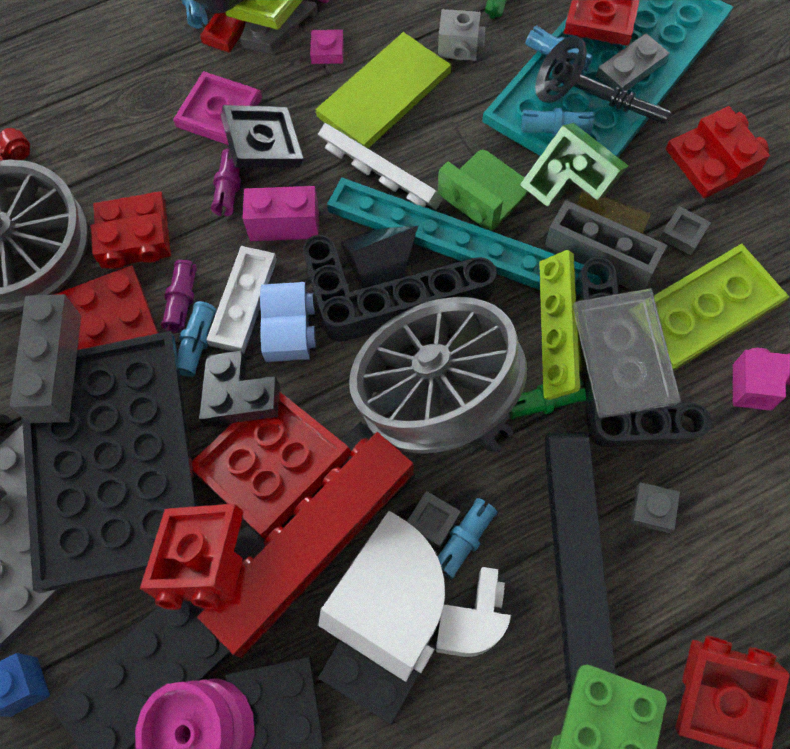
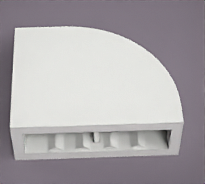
(389, 599)

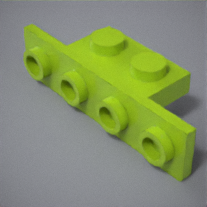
(559, 328)

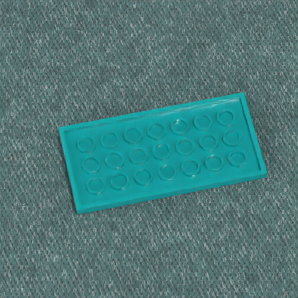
(676, 25)

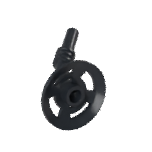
(571, 76)

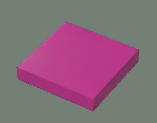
(204, 104)

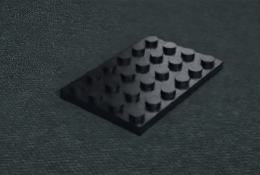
(112, 468)

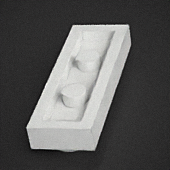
(241, 300)

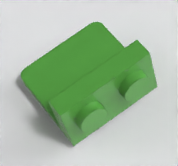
(482, 189)
(610, 713)

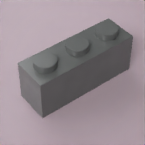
(595, 236)
(46, 359)

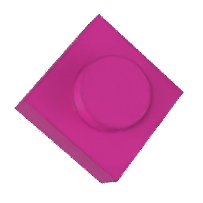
(326, 46)

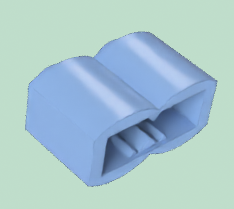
(286, 322)

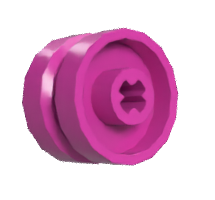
(196, 717)

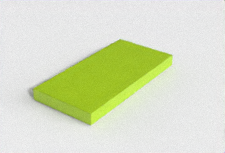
(384, 90)
(715, 304)

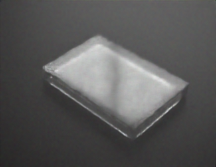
(626, 353)

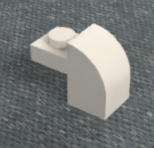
(475, 630)

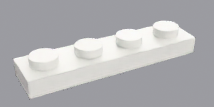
(368, 161)

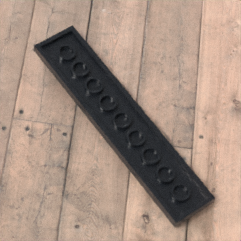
(161, 650)

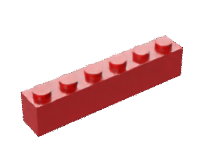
(308, 542)

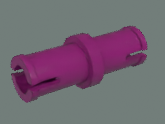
(226, 185)
(179, 296)

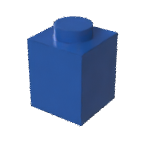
(21, 684)

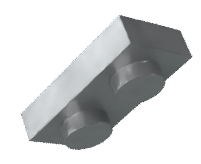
(633, 63)

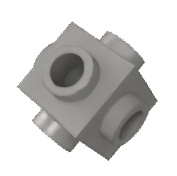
(460, 34)

